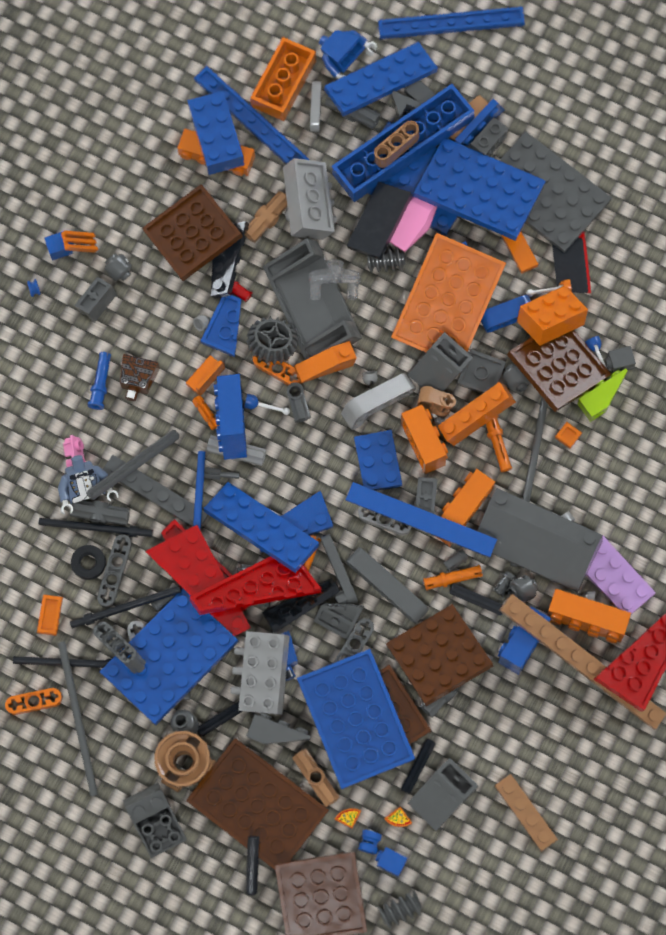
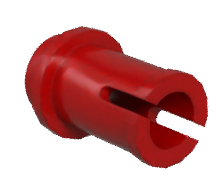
(241, 292)

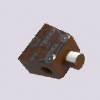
(137, 375)

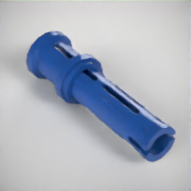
(98, 389)

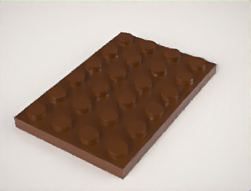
(255, 799)

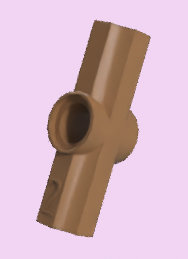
(266, 217)
(322, 788)

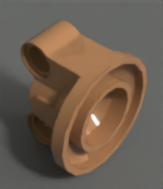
(171, 748)

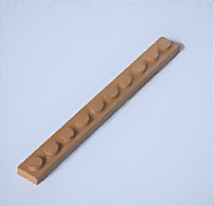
(571, 653)

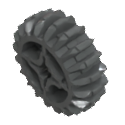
(260, 340)

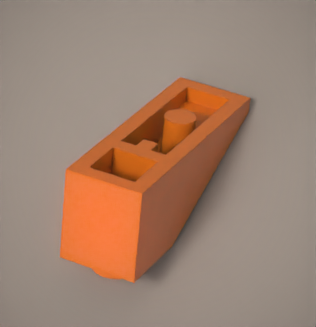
(326, 362)

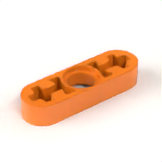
(279, 376)
(20, 709)

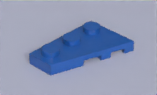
(492, 109)
(224, 326)

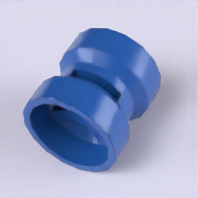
(370, 837)

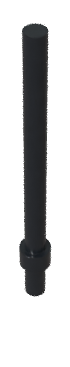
(132, 531)
(90, 618)
(57, 662)

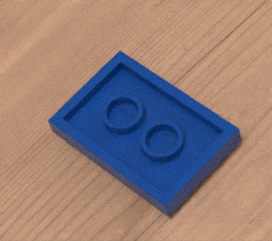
(378, 460)

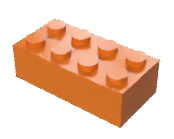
(283, 79)
(588, 616)

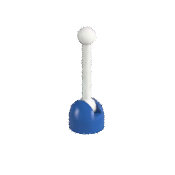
(595, 345)
(252, 402)

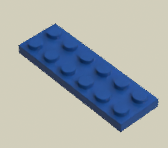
(380, 78)
(261, 527)

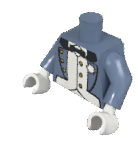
(78, 481)

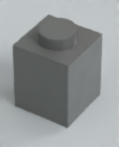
(620, 359)

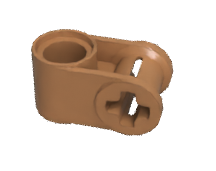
(435, 401)

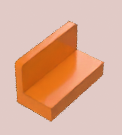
(205, 375)

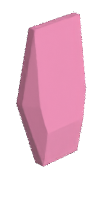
(413, 224)

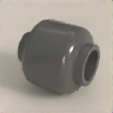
(118, 267)
(515, 379)
(523, 588)
(184, 721)

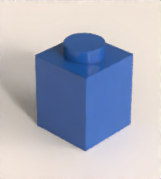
(56, 246)
(391, 861)

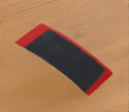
(573, 265)

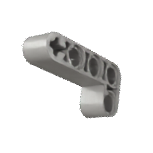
(376, 399)

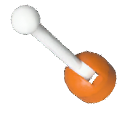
(567, 283)

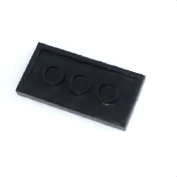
(379, 220)

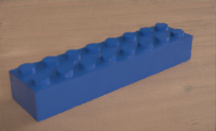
(436, 120)

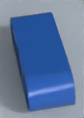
(503, 314)

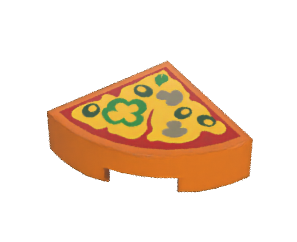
(348, 817)
(398, 818)

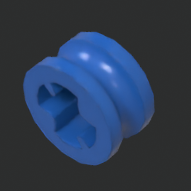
(33, 287)

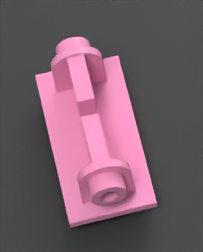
(72, 447)

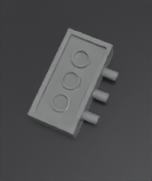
(308, 199)
(262, 672)

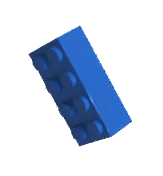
(215, 132)
(230, 417)

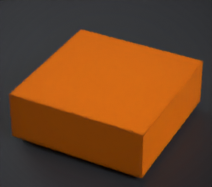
(568, 435)

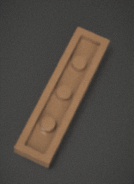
(526, 812)

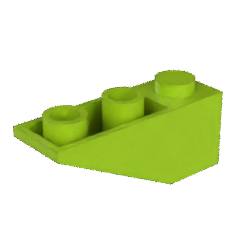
(599, 399)

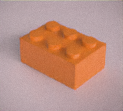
(552, 315)
(424, 439)

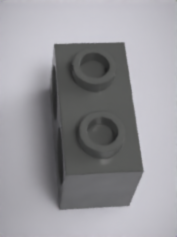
(490, 138)

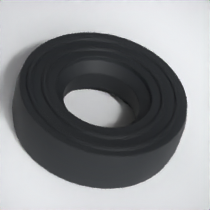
(84, 551)

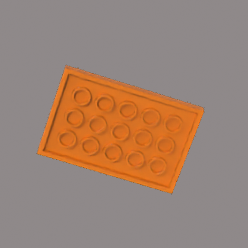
(448, 295)

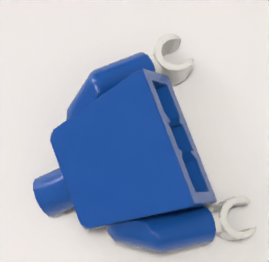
(342, 50)

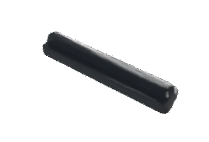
(476, 599)
(219, 719)
(418, 766)
(252, 865)

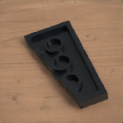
(225, 264)
(293, 608)

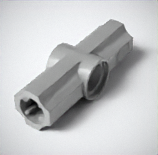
(254, 454)

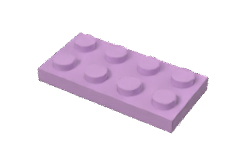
(618, 579)

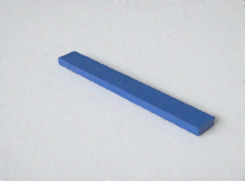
(451, 22)
(250, 117)
(421, 520)

